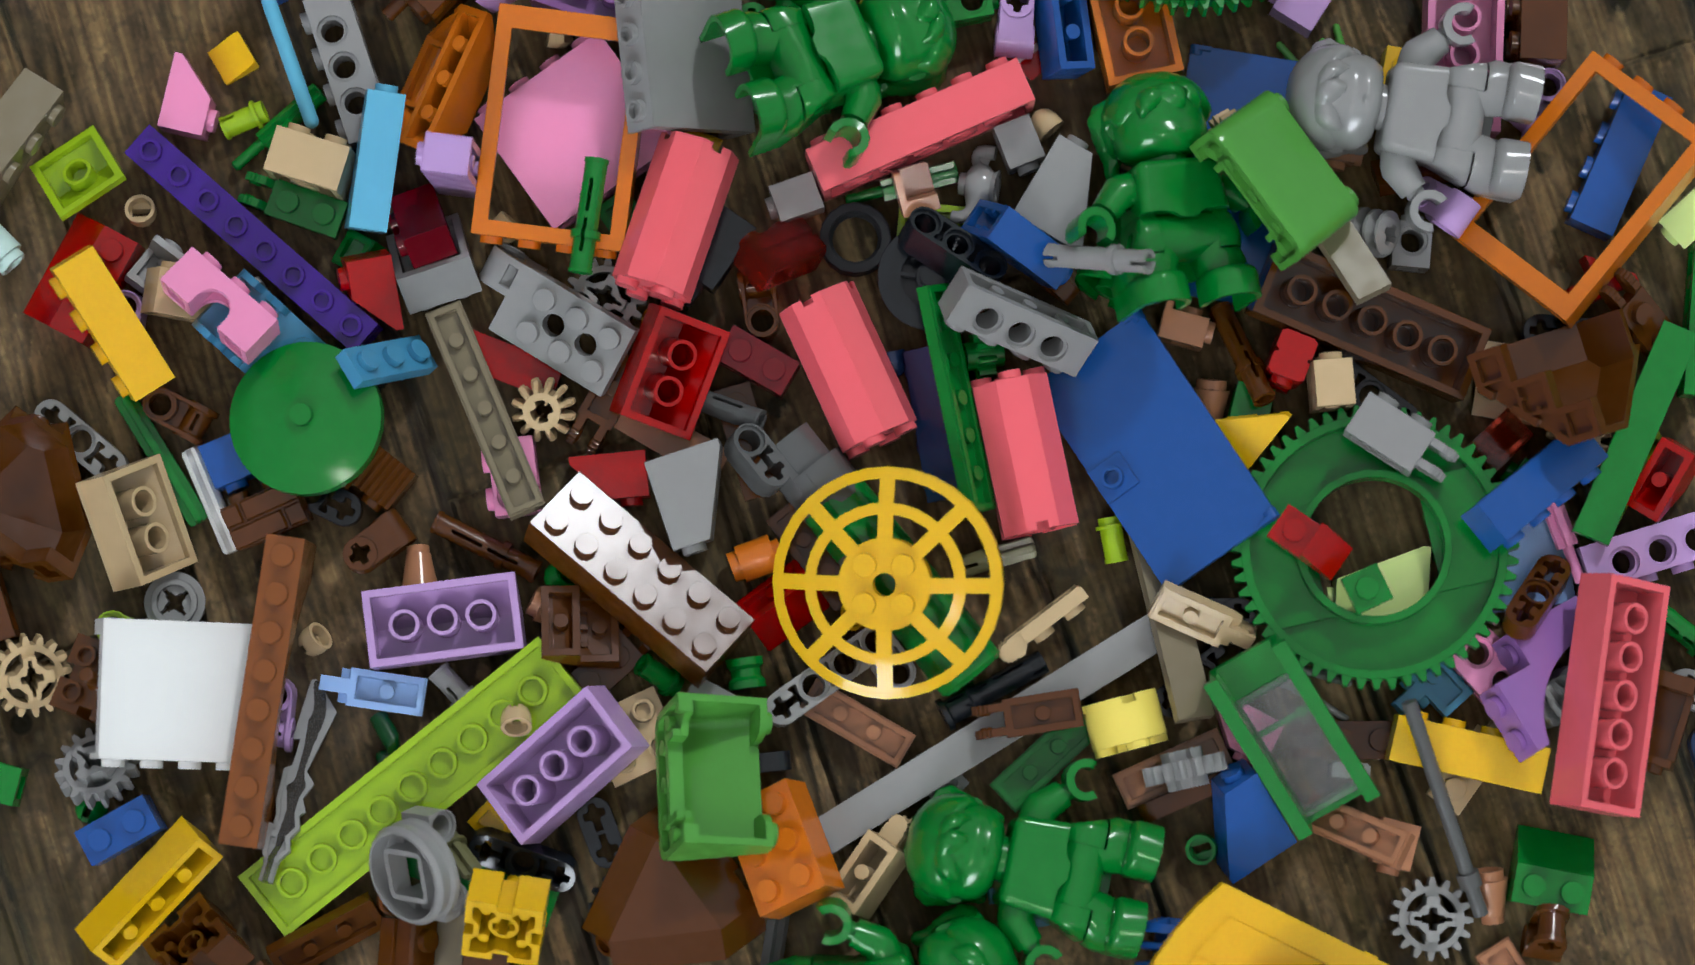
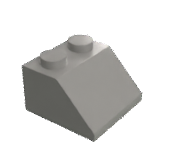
(438, 281)

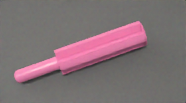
(1563, 537)

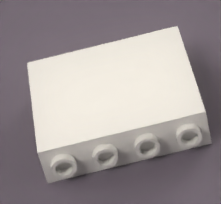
(168, 691)

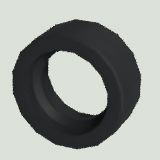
(845, 212)

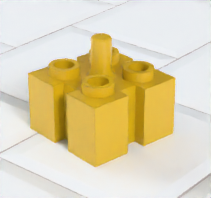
(505, 916)

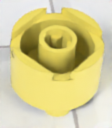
(1125, 723)

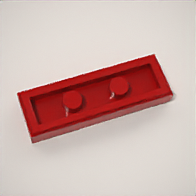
(512, 364)

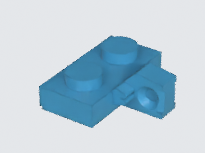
(1443, 692)

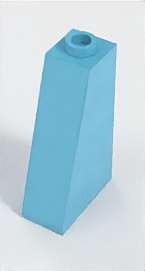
(375, 160)

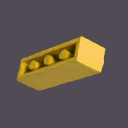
(111, 323)
(1469, 753)
(148, 893)

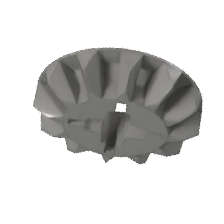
(177, 584)

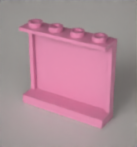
(560, 119)

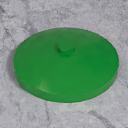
(304, 422)

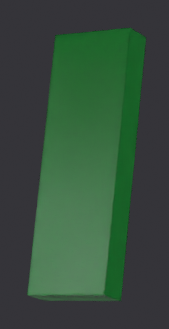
(1039, 764)

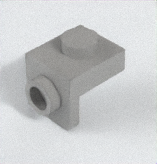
(158, 251)

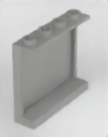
(674, 77)

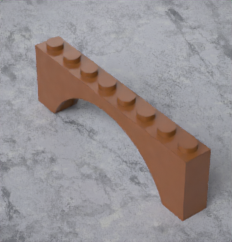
(251, 779)

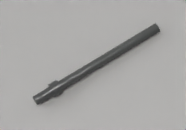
(1467, 876)

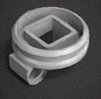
(423, 836)

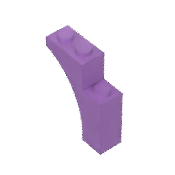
(1518, 700)

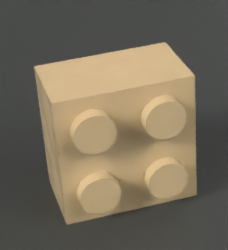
(311, 161)

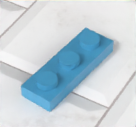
(386, 361)

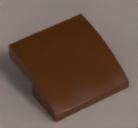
(577, 629)

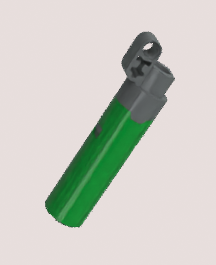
(802, 467)

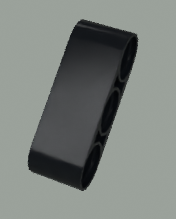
(947, 246)

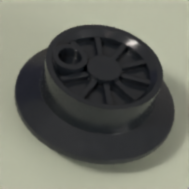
(897, 282)

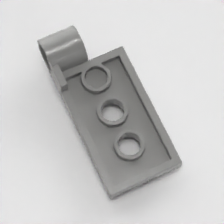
(524, 313)

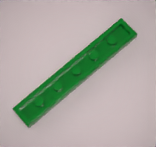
(956, 401)
(1632, 445)

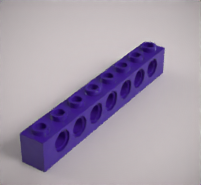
(252, 239)

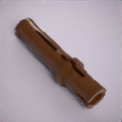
(1248, 366)
(526, 567)

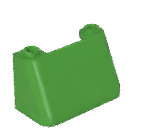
(1279, 176)
(711, 777)

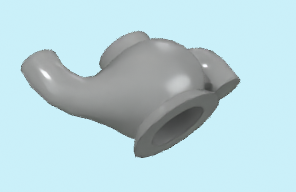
(978, 182)

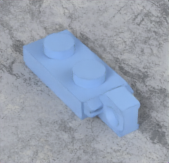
(378, 690)

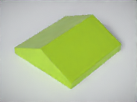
(78, 173)

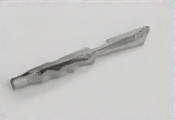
(295, 782)

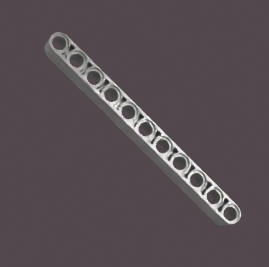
(963, 751)

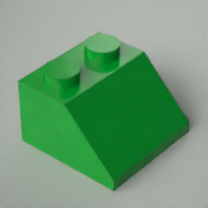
(1551, 869)

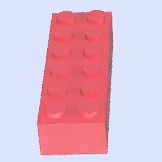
(924, 127)
(1610, 695)

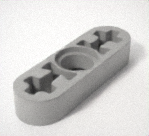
(67, 414)

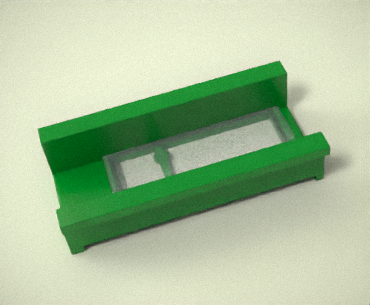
(1288, 733)

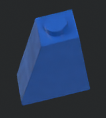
(1016, 240)
(1245, 822)

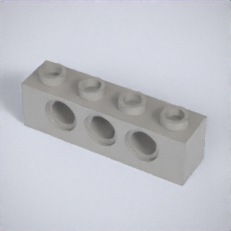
(352, 47)
(973, 292)

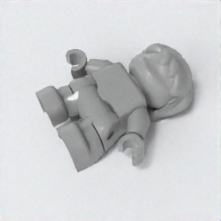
(1420, 114)

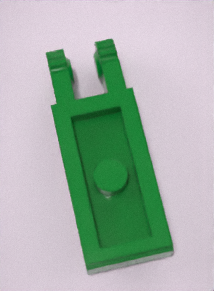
(297, 206)

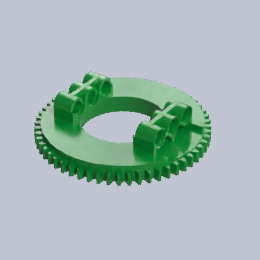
(1366, 646)

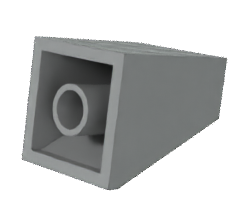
(1059, 188)
(688, 494)

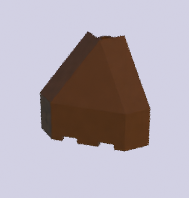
(1565, 379)
(39, 502)
(670, 909)

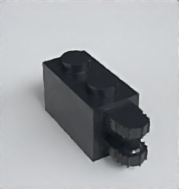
(722, 251)

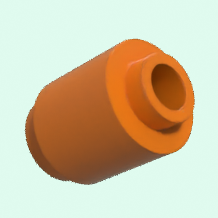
(753, 558)

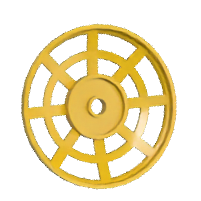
(912, 579)

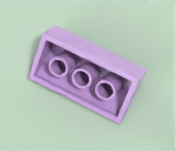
(443, 621)

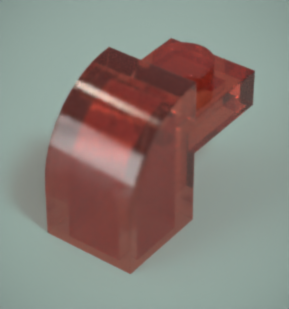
(1500, 440)

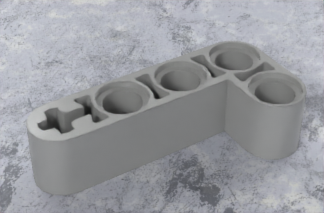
(796, 712)

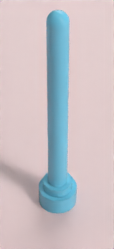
(290, 63)

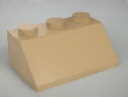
(136, 523)

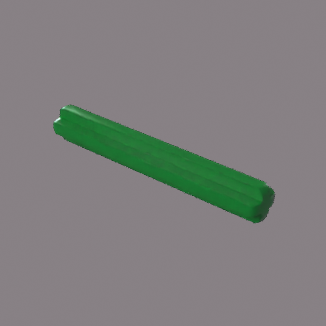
(153, 444)

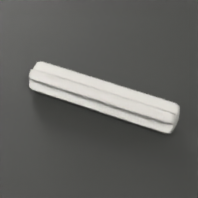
(209, 496)

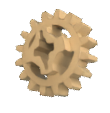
(45, 673)

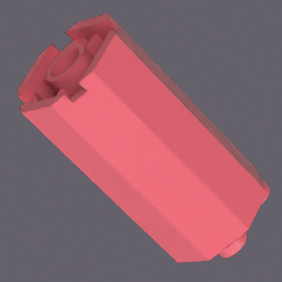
(674, 219)
(849, 369)
(1024, 453)

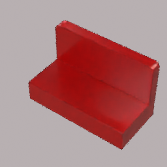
(761, 607)

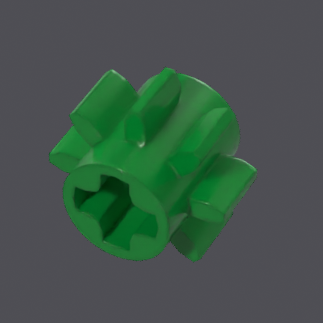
(983, 357)

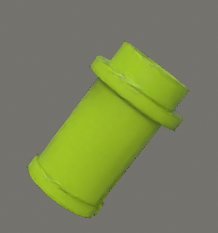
(244, 119)
(1112, 539)

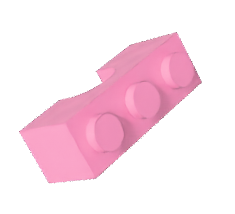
(198, 281)

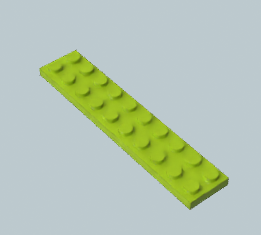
(425, 771)

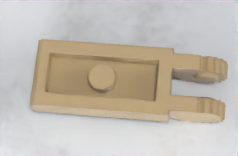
(1040, 625)

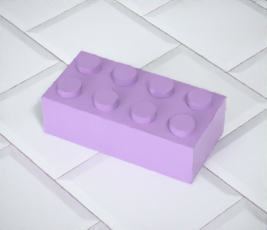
(563, 765)

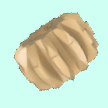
(532, 400)

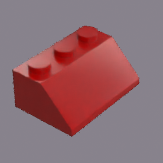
(115, 251)
(669, 371)

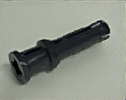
(959, 705)

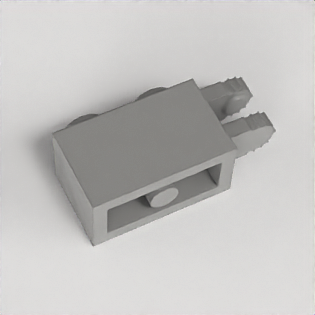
(1396, 436)

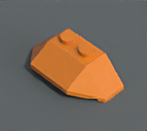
(449, 76)

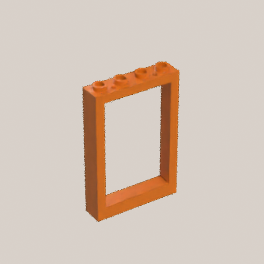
(532, 236)
(1571, 306)

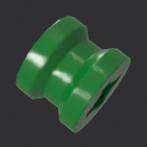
(745, 673)

